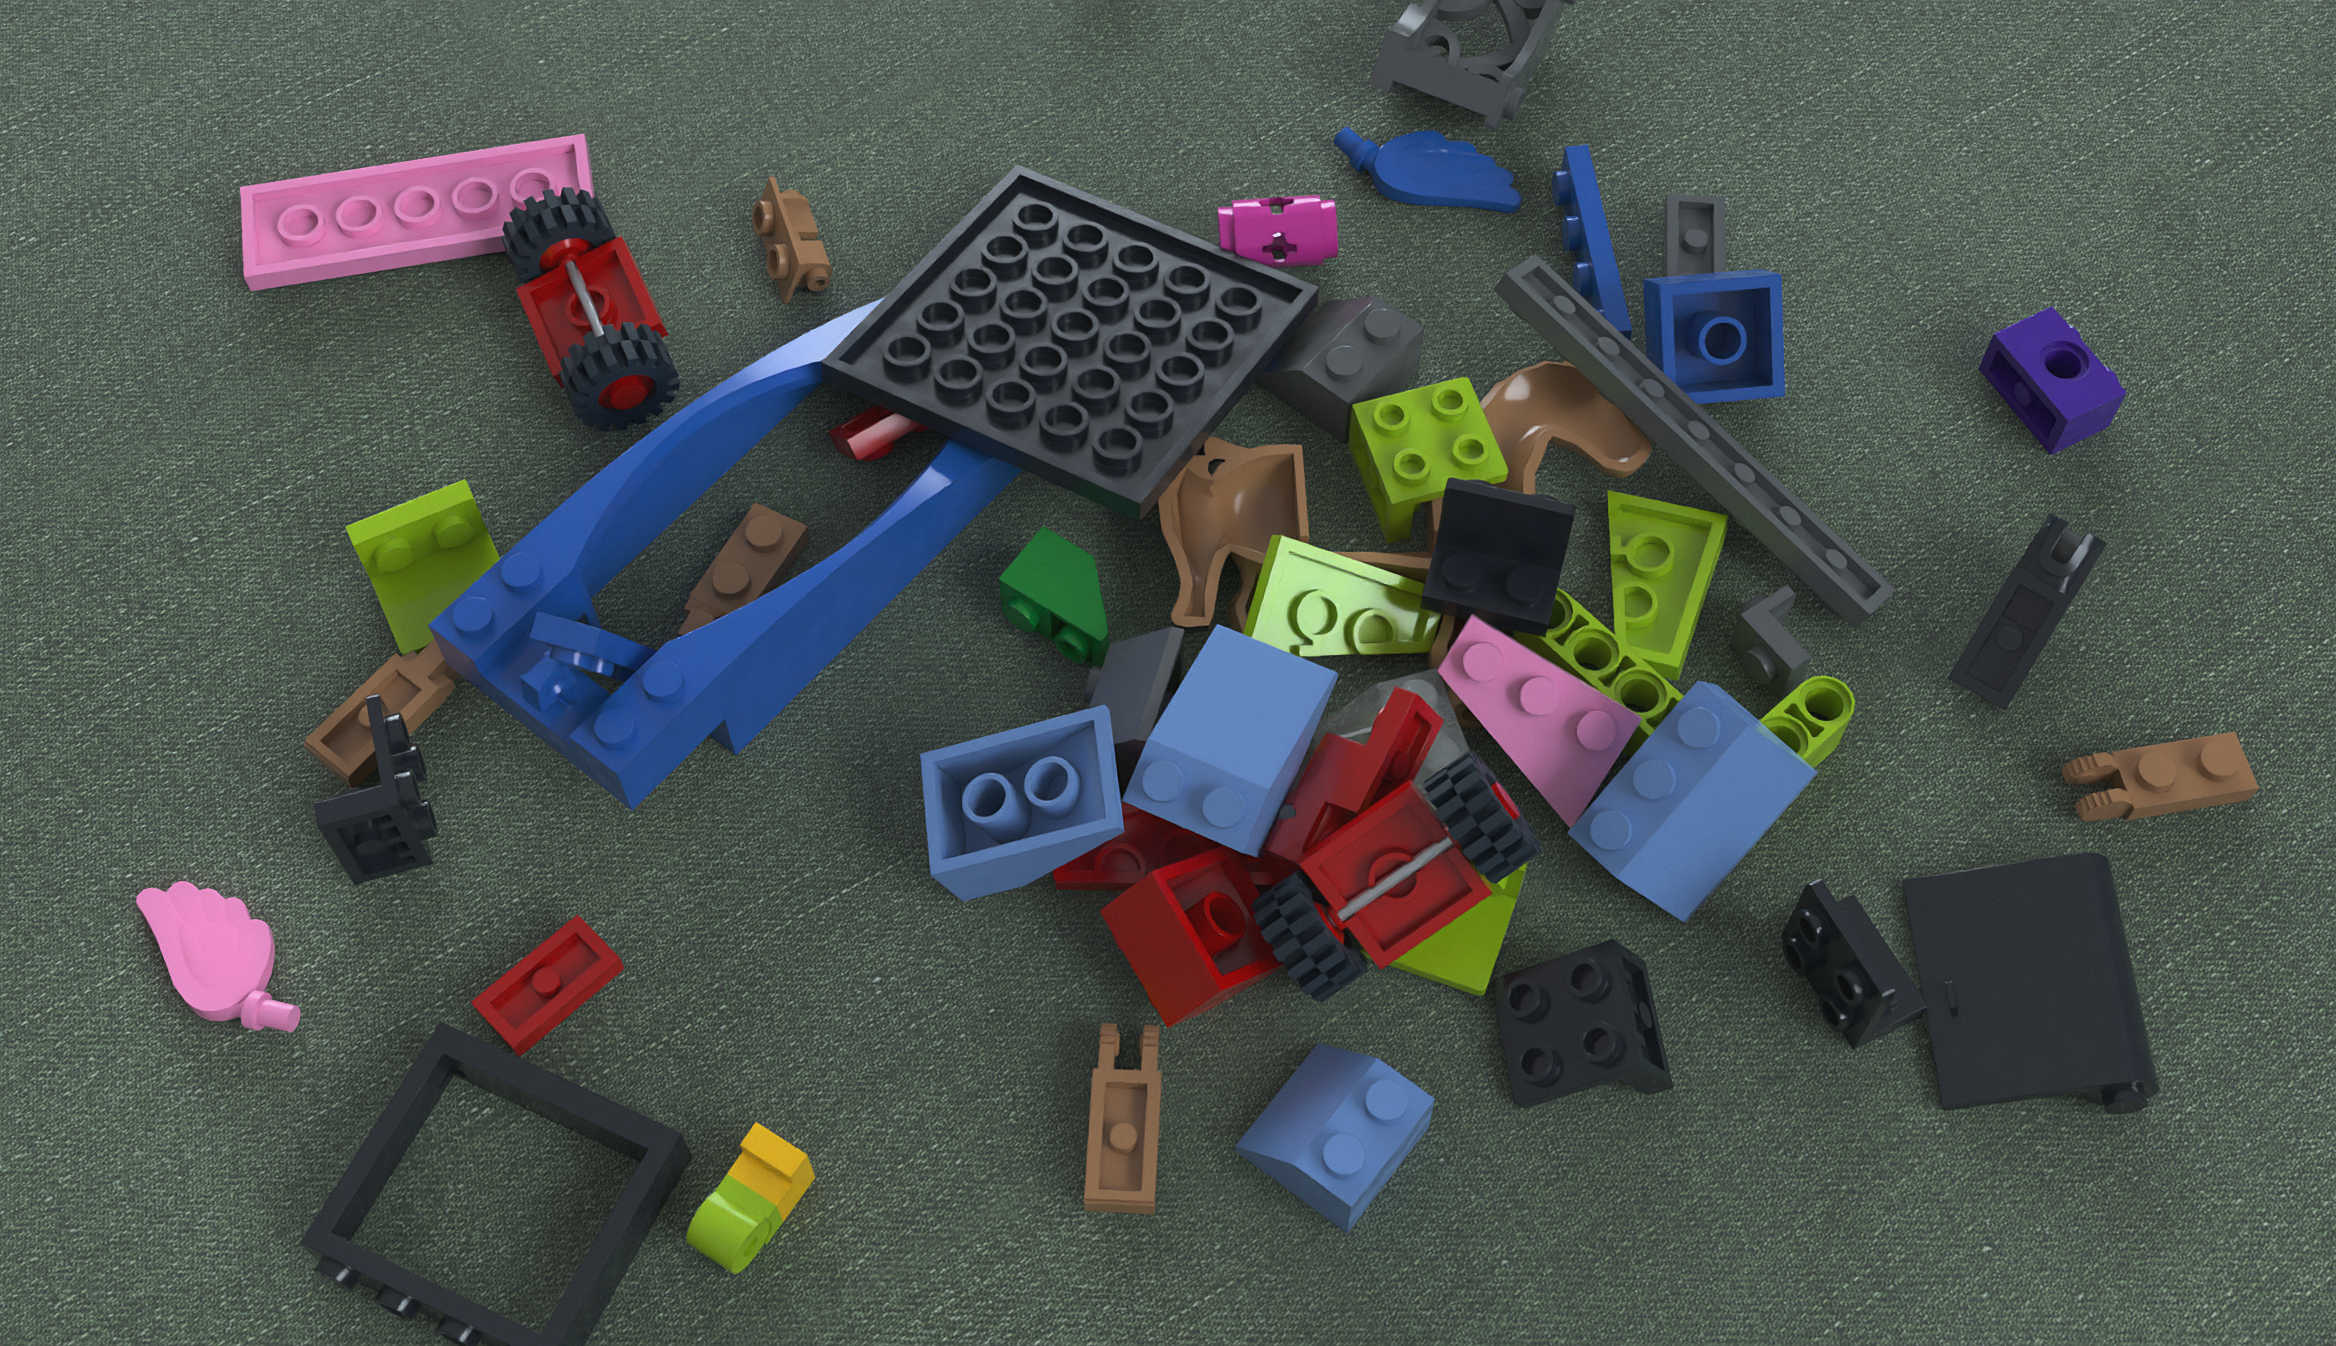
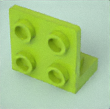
(1417, 441)
(423, 558)
(1469, 945)

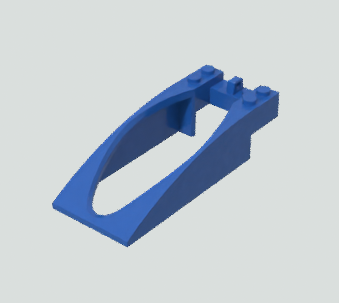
(736, 669)

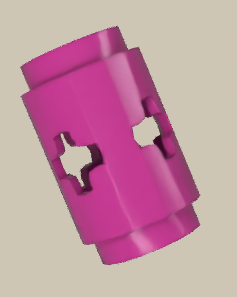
(1303, 230)

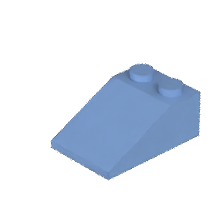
(1232, 740)
(1020, 802)

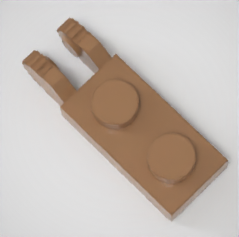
(2163, 778)
(1124, 1128)

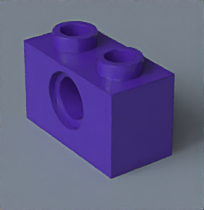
(2052, 380)

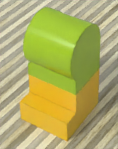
(751, 1200)

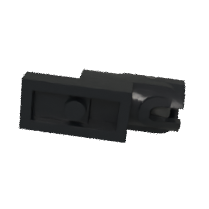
(2026, 612)

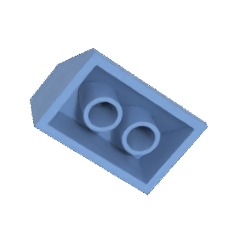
(1692, 801)

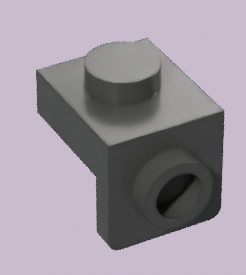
(1766, 647)

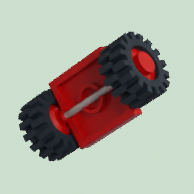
(590, 309)
(1394, 876)

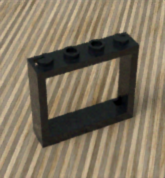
(464, 1323)

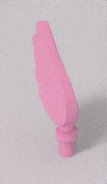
(216, 955)

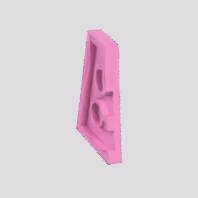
(1539, 714)

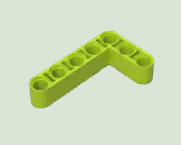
(1629, 679)

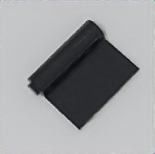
(2030, 984)

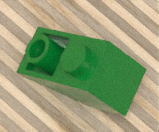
(1059, 596)

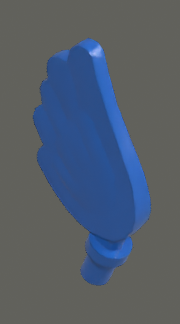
(1431, 171)

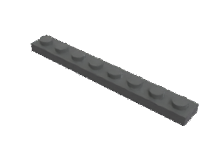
(1694, 441)

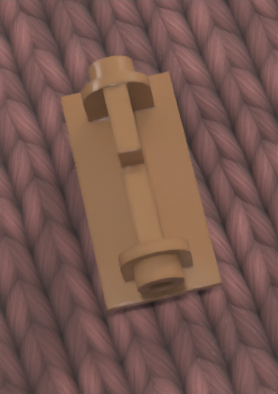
(782, 224)

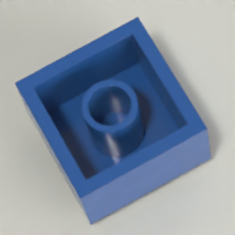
(1718, 333)

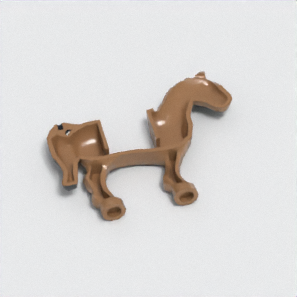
(1264, 495)

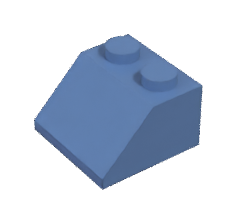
(1338, 1131)

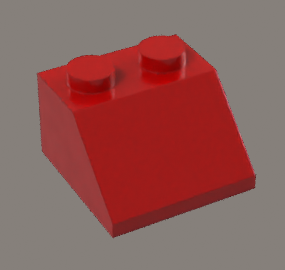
(1192, 934)

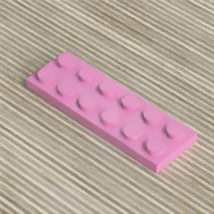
(399, 211)

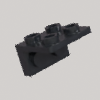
(1498, 555)
(387, 825)
(1849, 966)
(1580, 1025)

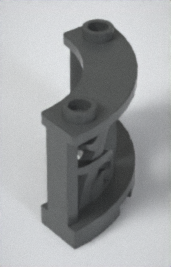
(1470, 81)

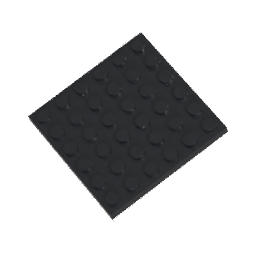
(1073, 339)

